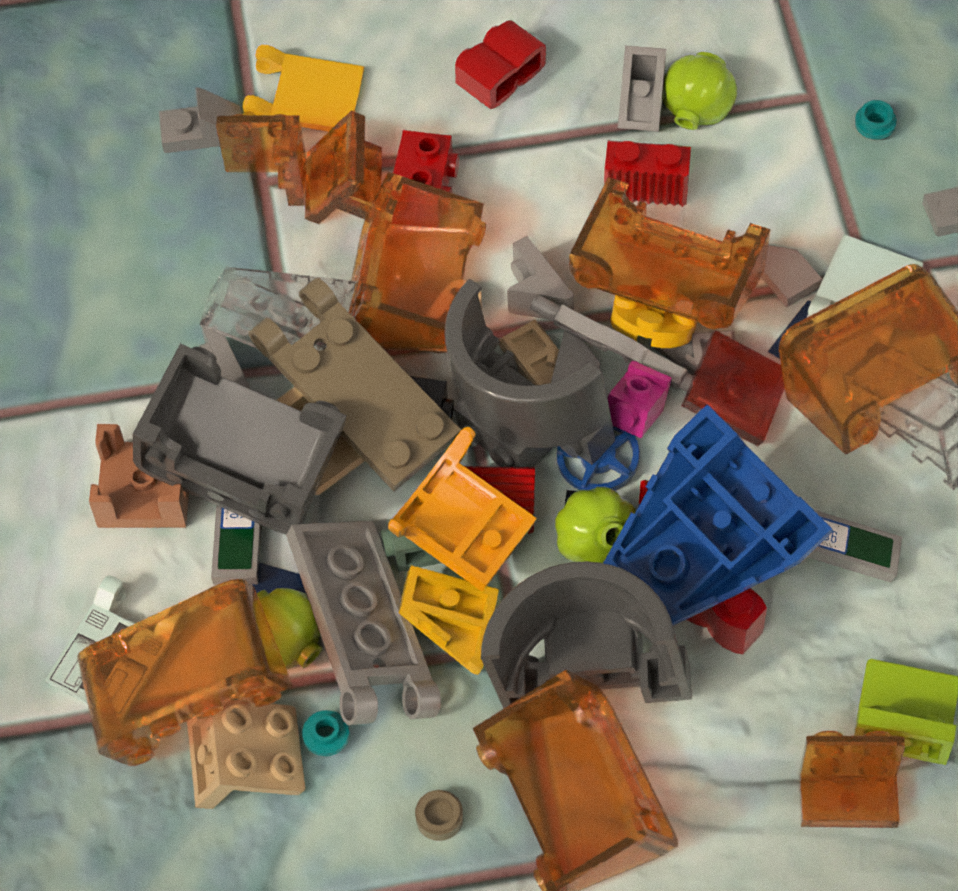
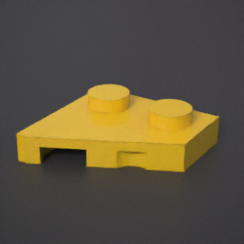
(449, 613)

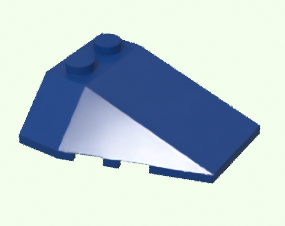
(713, 522)

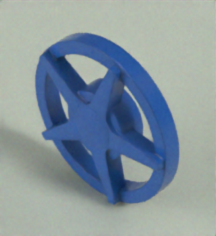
(603, 464)

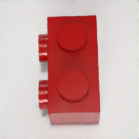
(427, 159)

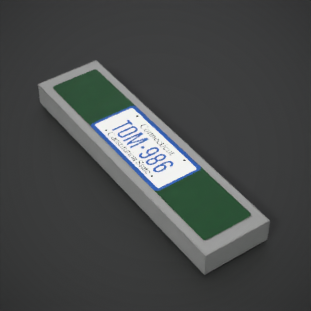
(235, 548)
(859, 548)

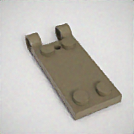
(387, 412)

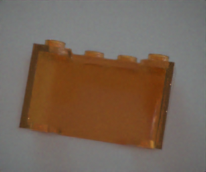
(180, 669)

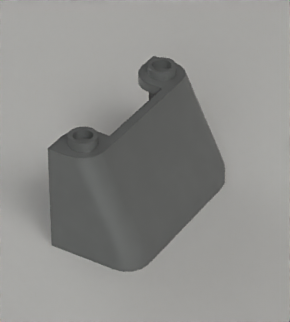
(235, 442)

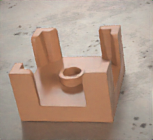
(128, 495)

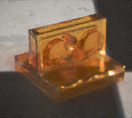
(342, 171)

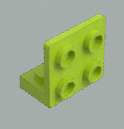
(910, 705)

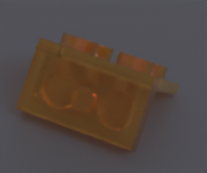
(266, 145)
(850, 780)

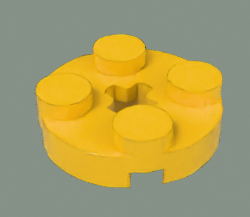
(642, 320)

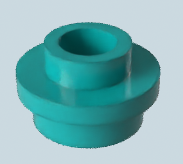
(873, 112)
(330, 744)

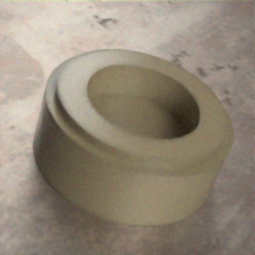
(439, 815)

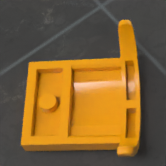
(462, 518)

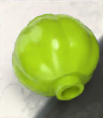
(699, 90)
(591, 524)
(292, 625)

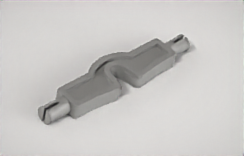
(609, 339)

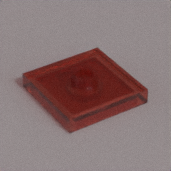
(737, 386)

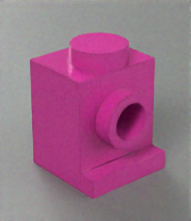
(638, 399)

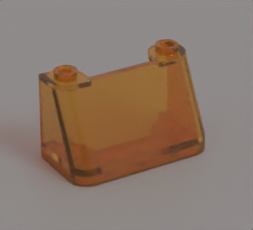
(412, 262)
(665, 263)
(869, 353)
(576, 783)

